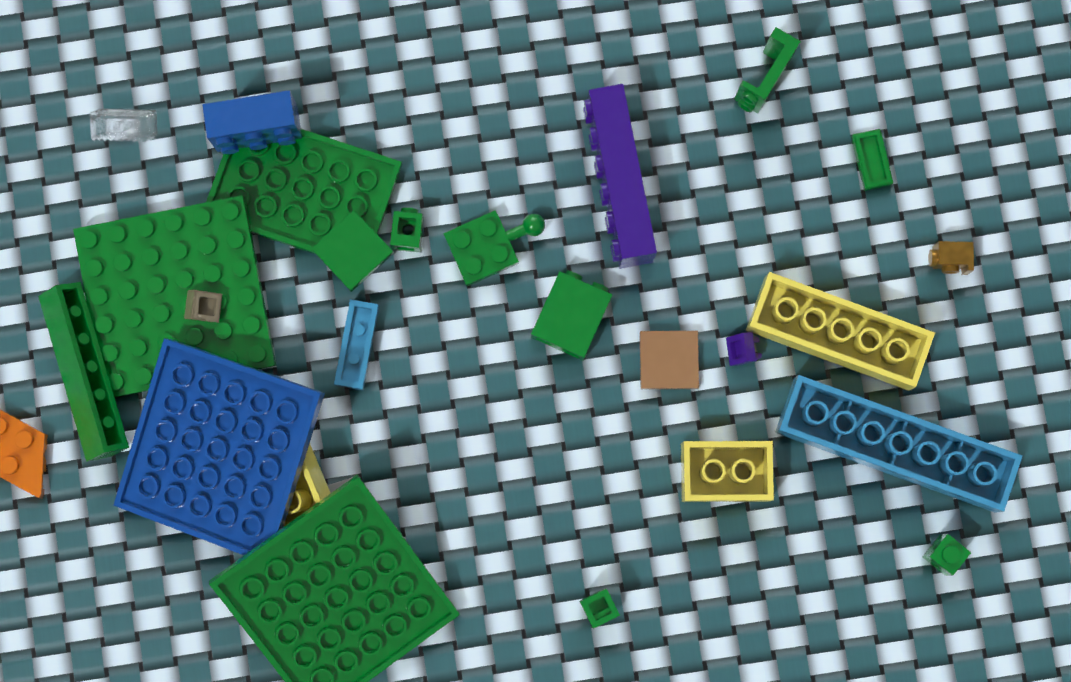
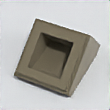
(203, 306)

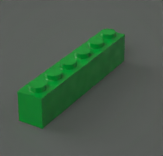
(83, 371)

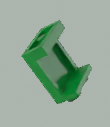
(780, 48)
(571, 314)

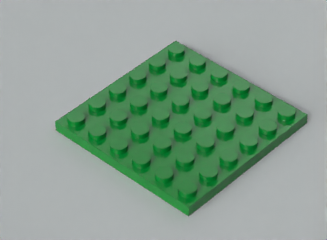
(139, 283)
(335, 592)

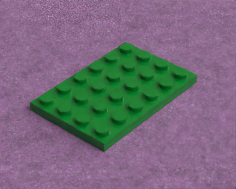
(307, 187)

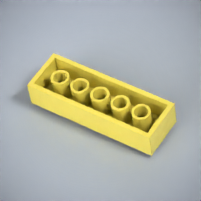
(840, 331)

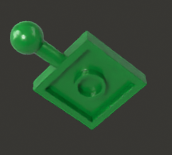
(485, 247)

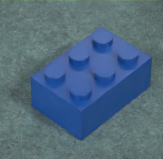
(252, 122)

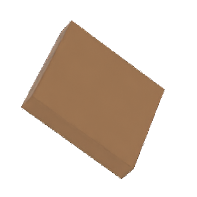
(669, 360)

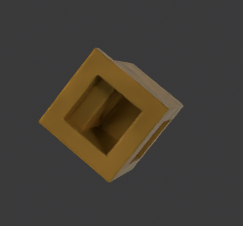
(952, 257)

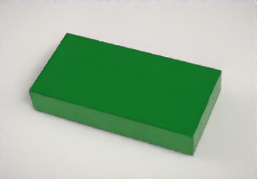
(872, 159)

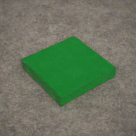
(352, 250)

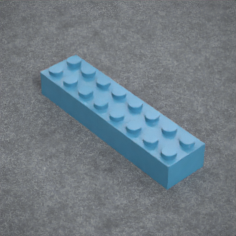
(898, 444)

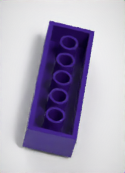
(621, 176)

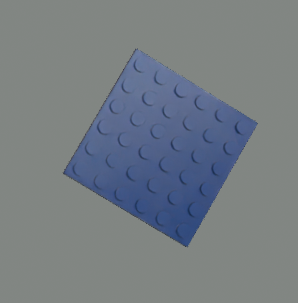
(218, 448)

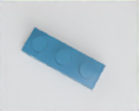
(356, 344)

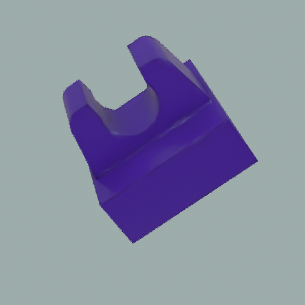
(742, 349)

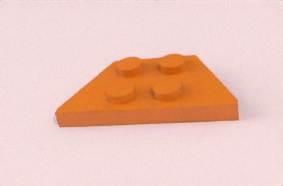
(22, 454)

